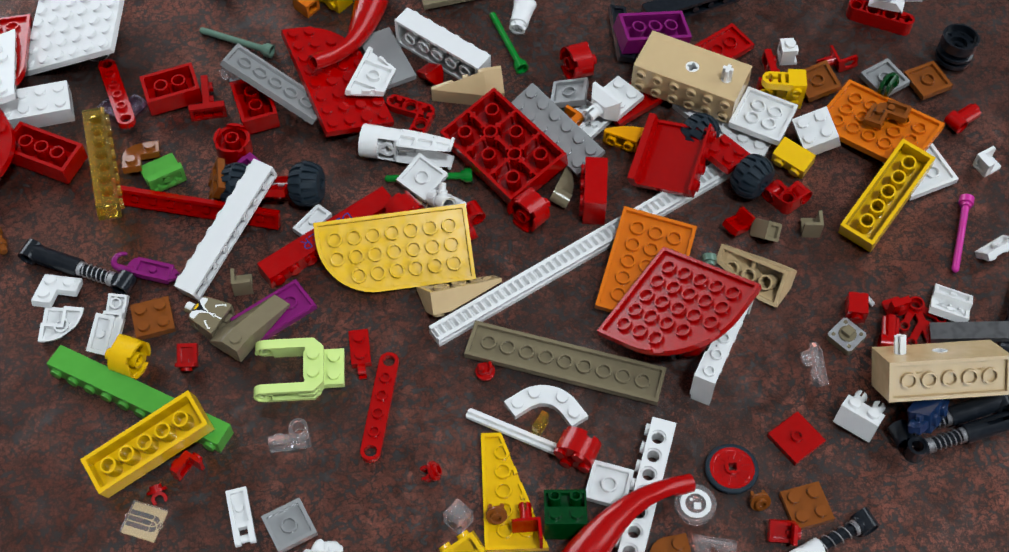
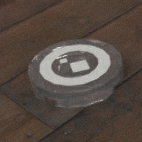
(696, 507)

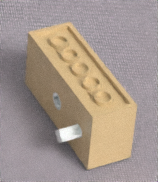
(690, 76)
(939, 370)

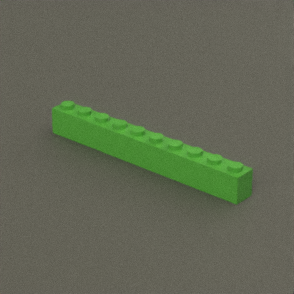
(124, 391)

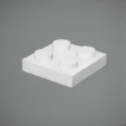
(421, 177)
(608, 483)

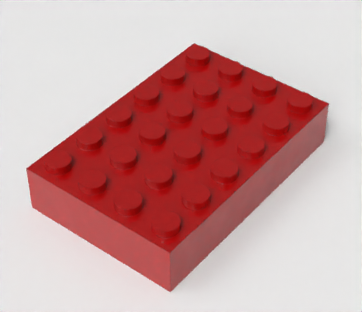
(504, 146)

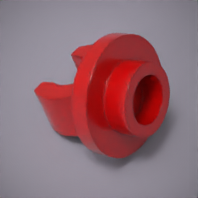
(485, 371)
(434, 471)
(157, 490)

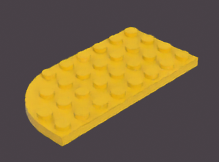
(398, 249)

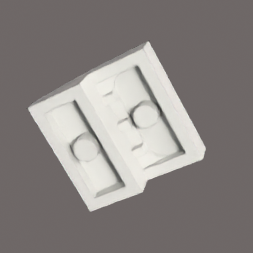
(950, 304)

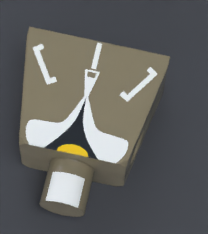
(209, 315)

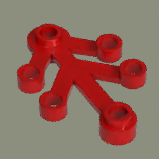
(922, 325)

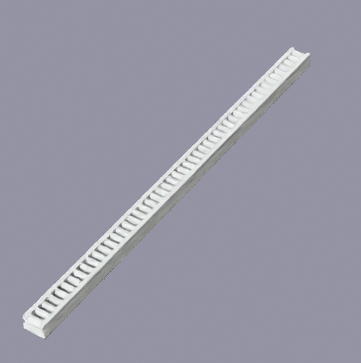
(558, 264)

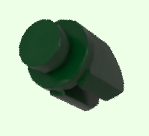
(889, 82)

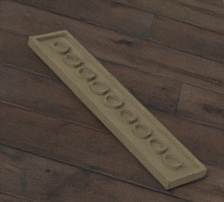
(566, 362)

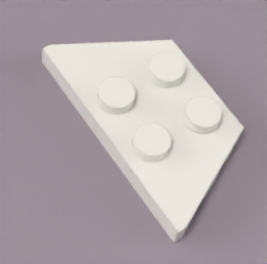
(371, 76)

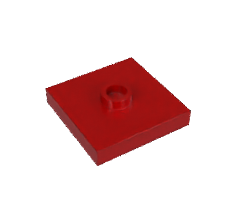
(796, 438)

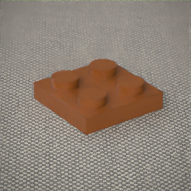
(928, 80)
(821, 81)
(153, 318)
(807, 505)

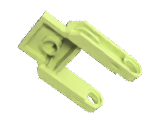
(321, 369)

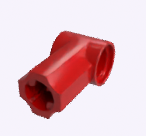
(960, 119)
(889, 328)

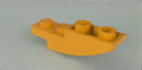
(623, 137)

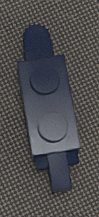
(926, 415)

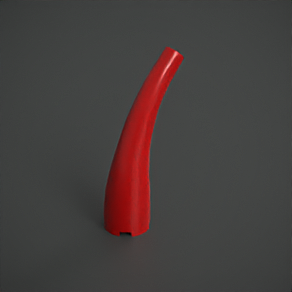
(363, 22)
(609, 525)

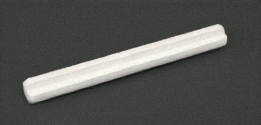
(511, 430)

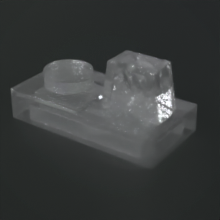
(815, 357)
(705, 543)

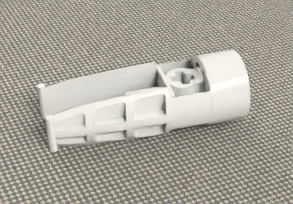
(403, 145)

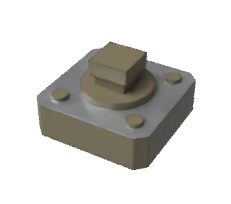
(846, 336)

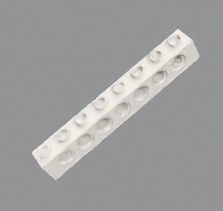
(663, 431)

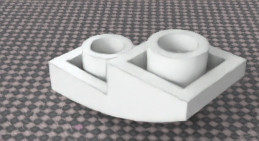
(117, 305)

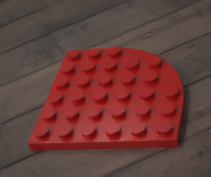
(678, 306)

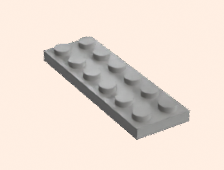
(270, 81)
(557, 127)

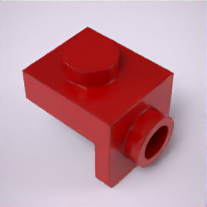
(740, 222)
(896, 305)
(187, 356)
(184, 463)
(784, 531)

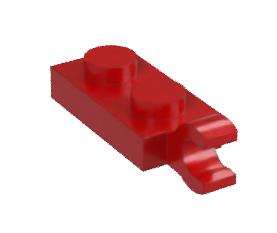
(360, 351)

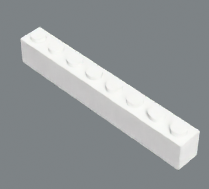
(225, 230)

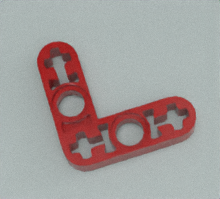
(417, 113)

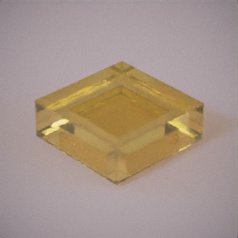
(540, 423)

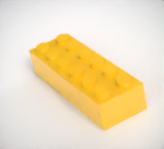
(886, 195)
(147, 444)

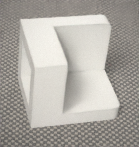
(985, 163)

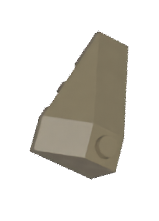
(242, 333)

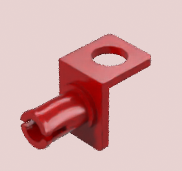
(834, 60)
(527, 523)

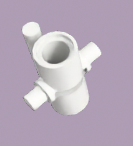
(441, 197)

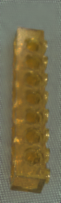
(101, 164)

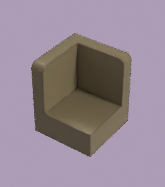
(812, 226)
(766, 229)
(241, 283)

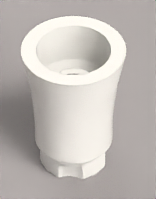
(521, 15)

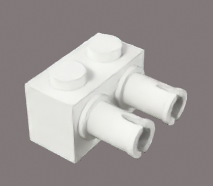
(859, 417)

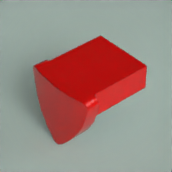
(432, 72)

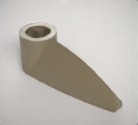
(563, 189)

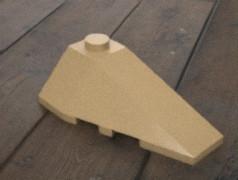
(469, 88)
(774, 277)
(445, 298)

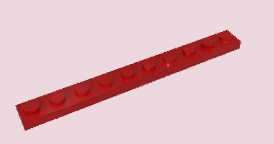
(192, 206)

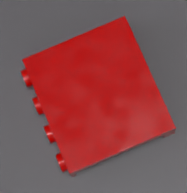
(669, 161)

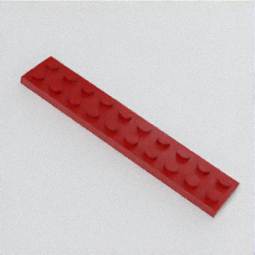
(727, 42)

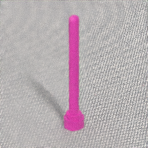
(965, 202)

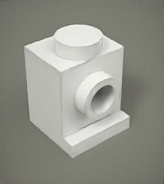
(787, 51)

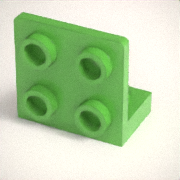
(163, 173)

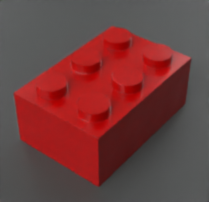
(171, 89)
(254, 107)
(593, 190)

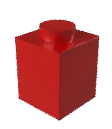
(857, 307)

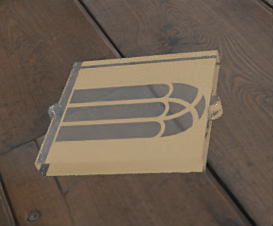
(143, 521)

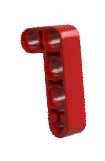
(882, 19)

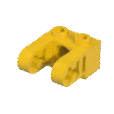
(791, 85)

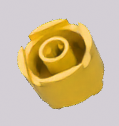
(128, 356)

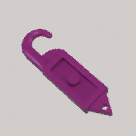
(147, 268)

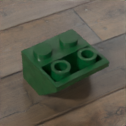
(564, 513)

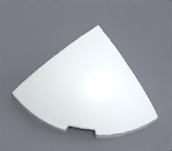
(58, 322)

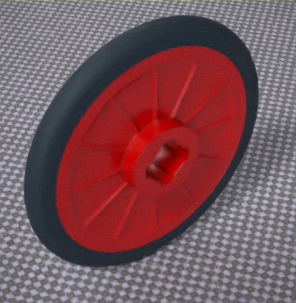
(727, 480)

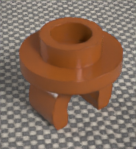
(760, 500)
(496, 514)

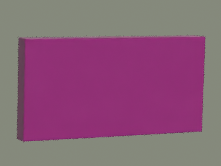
(299, 302)

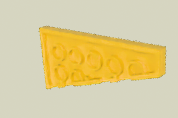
(504, 486)

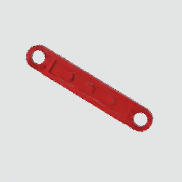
(117, 94)
(379, 407)

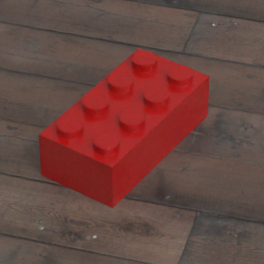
(47, 153)

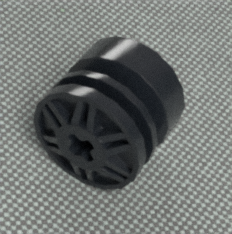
(957, 46)

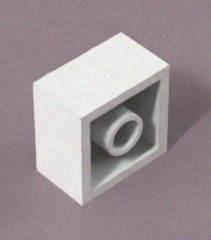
(816, 131)

